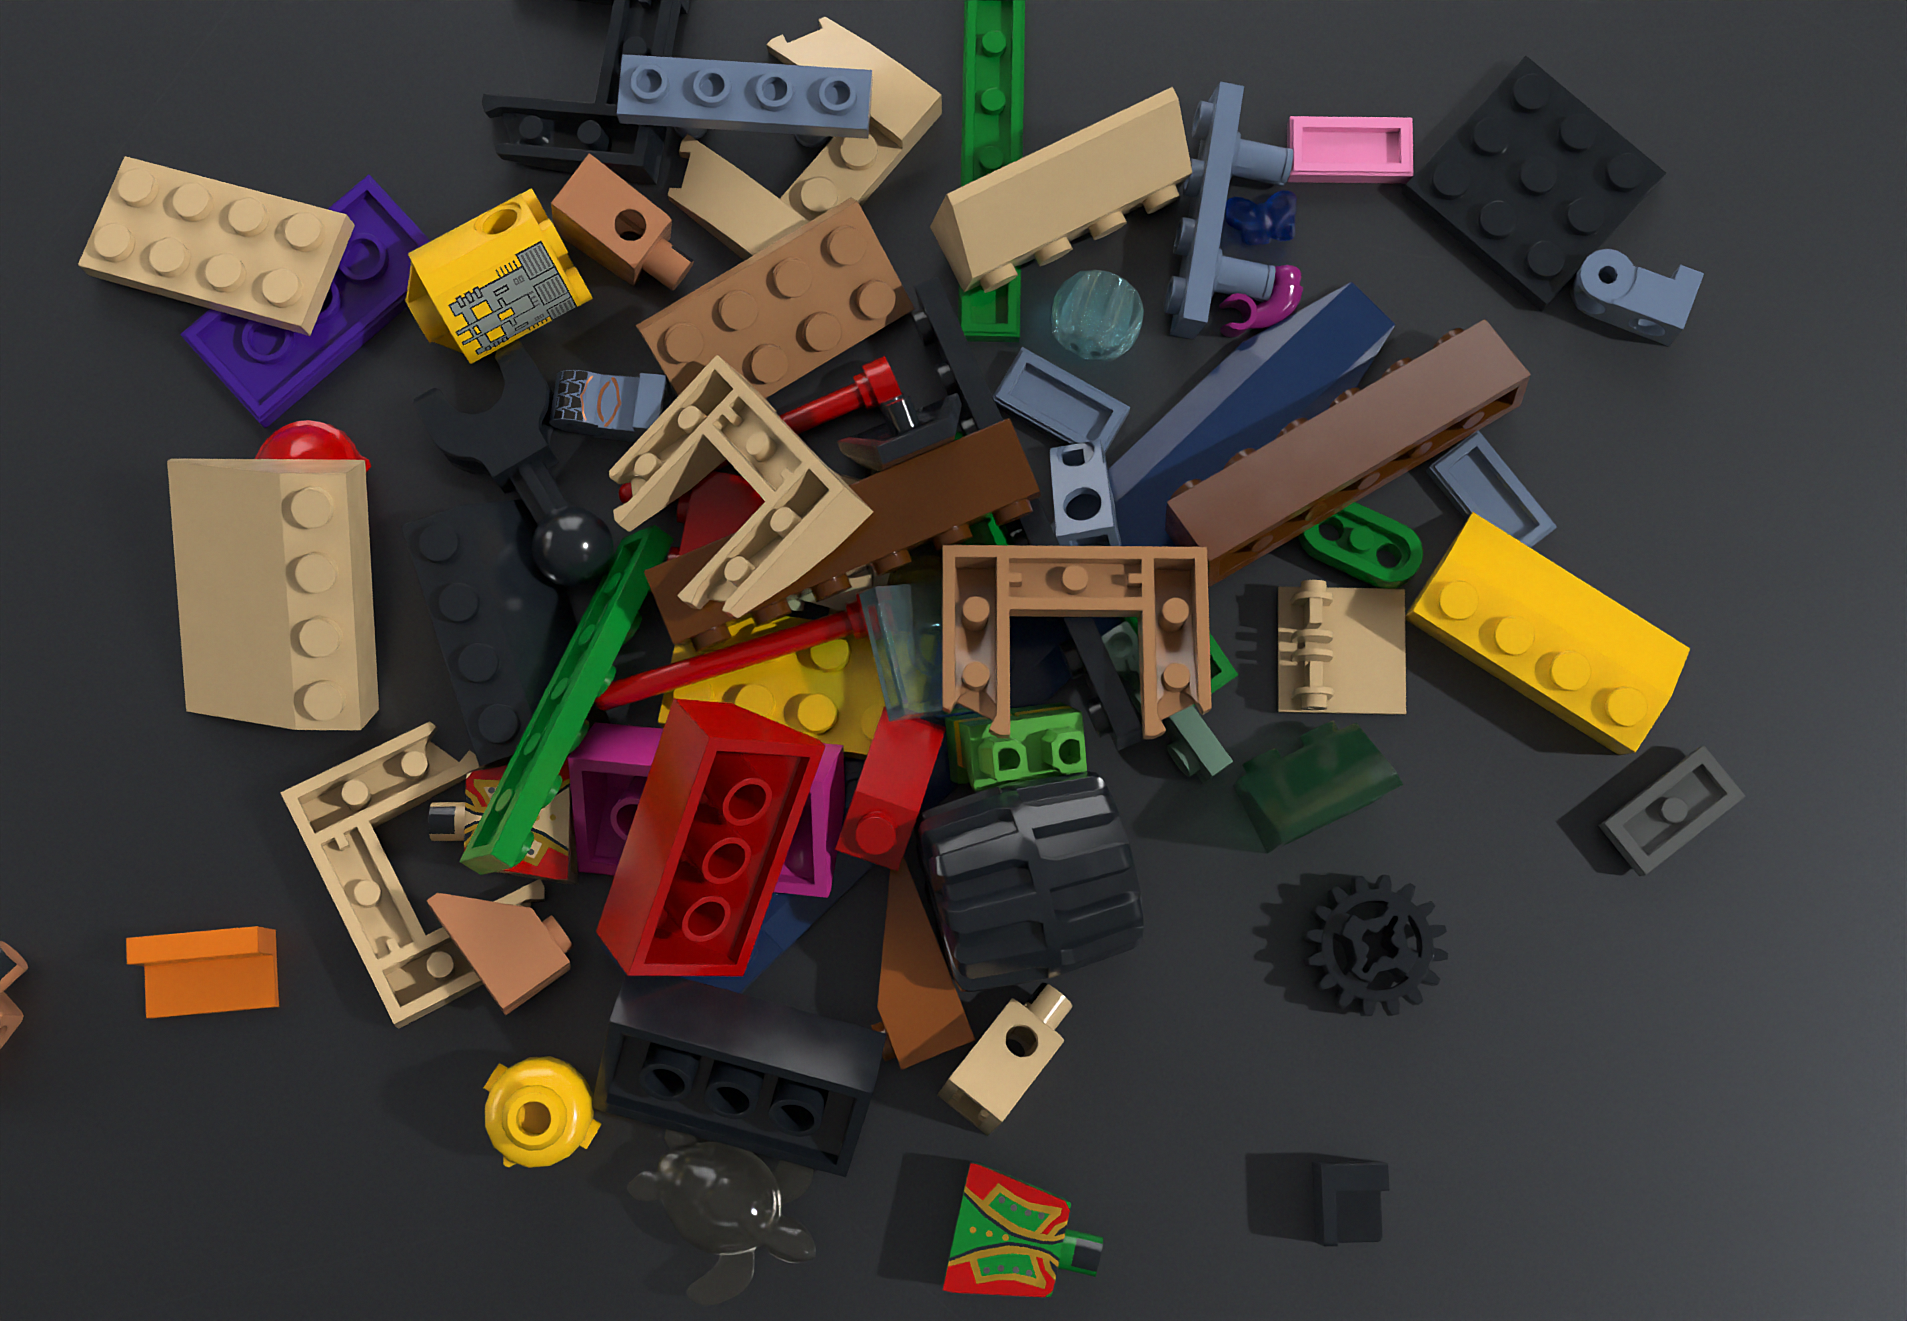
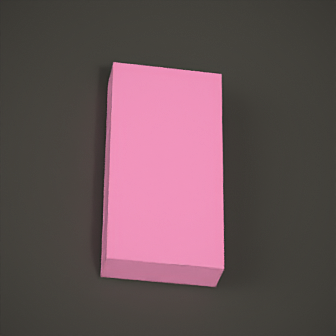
(1350, 149)

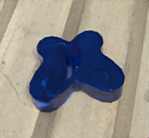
(1263, 221)

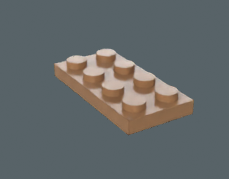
(783, 306)

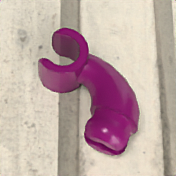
(1282, 302)

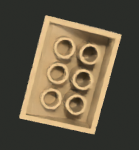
(275, 590)

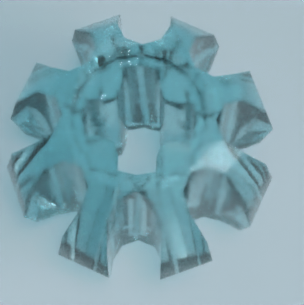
(1096, 315)

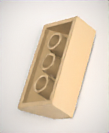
(1064, 193)

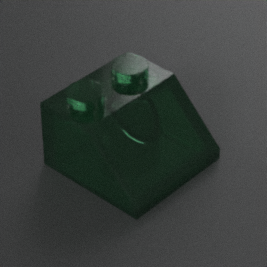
(1314, 785)

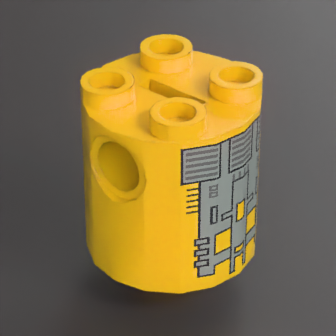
(493, 279)

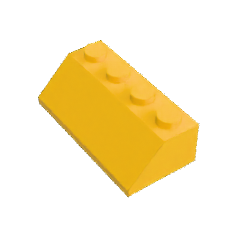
(1549, 636)

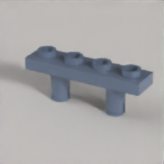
(745, 97)
(1198, 236)

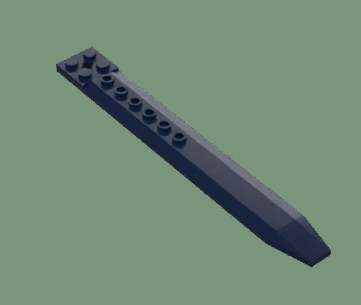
(1240, 405)

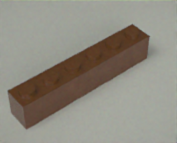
(1347, 450)
(911, 505)

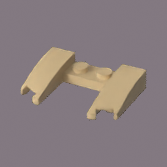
(752, 217)
(805, 502)
(337, 824)

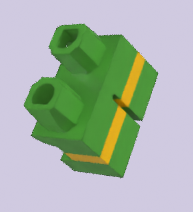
(1041, 744)

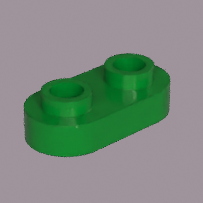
(1360, 538)

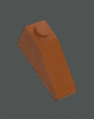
(915, 987)

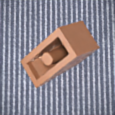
(505, 945)

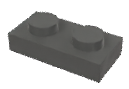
(1671, 811)

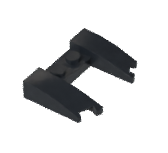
(564, 132)

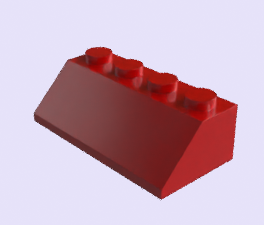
(707, 841)

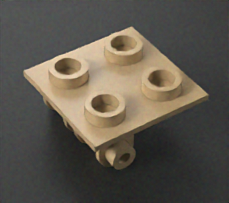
(1341, 650)

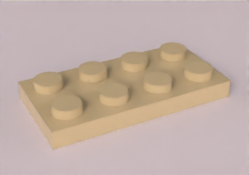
(217, 245)

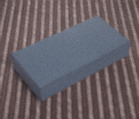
(1058, 402)
(1482, 483)

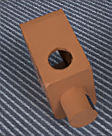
(601, 208)

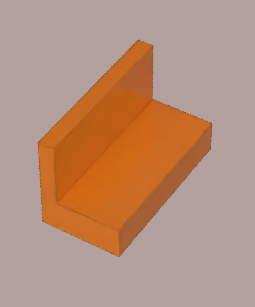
(207, 971)

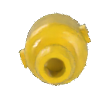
(539, 1111)

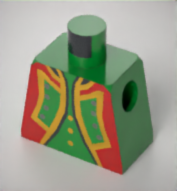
(1014, 1238)

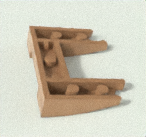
(1155, 584)

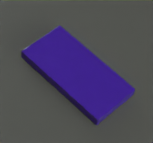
(276, 366)

